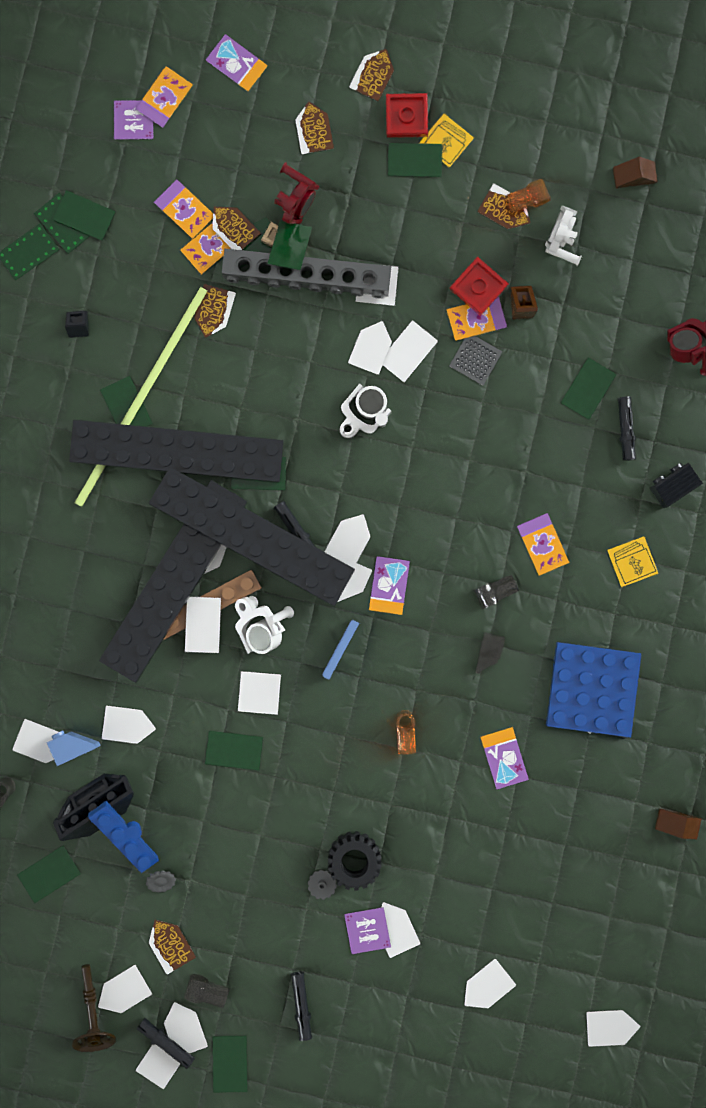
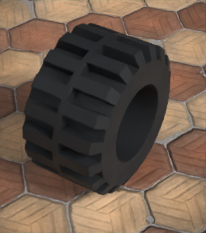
(354, 878)

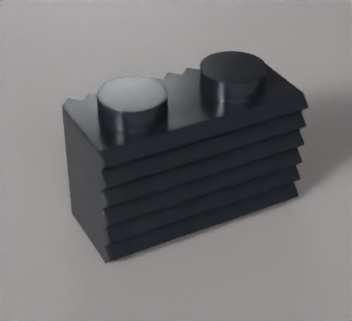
(675, 485)

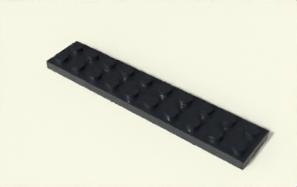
(180, 449)
(252, 536)
(163, 598)

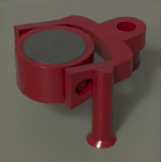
(300, 199)
(687, 343)

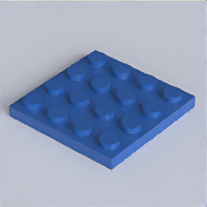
(593, 689)

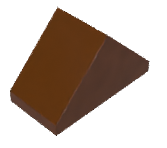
(635, 173)
(523, 302)
(678, 824)

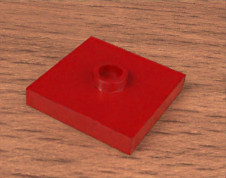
(407, 115)
(478, 286)

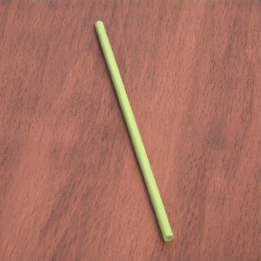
(147, 385)

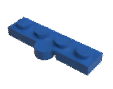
(124, 836)

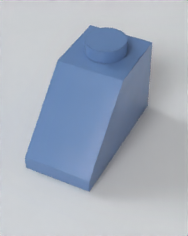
(69, 746)

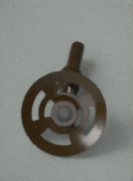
(94, 1040)

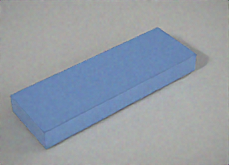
(340, 649)

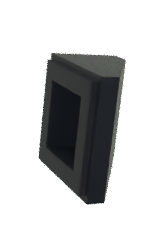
(77, 324)

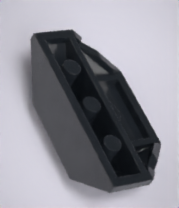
(73, 816)

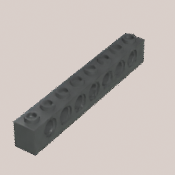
(318, 267)

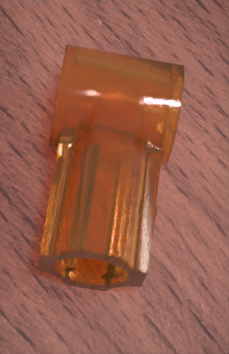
(533, 195)
(406, 734)

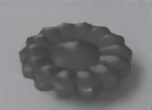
(160, 881)
(322, 884)

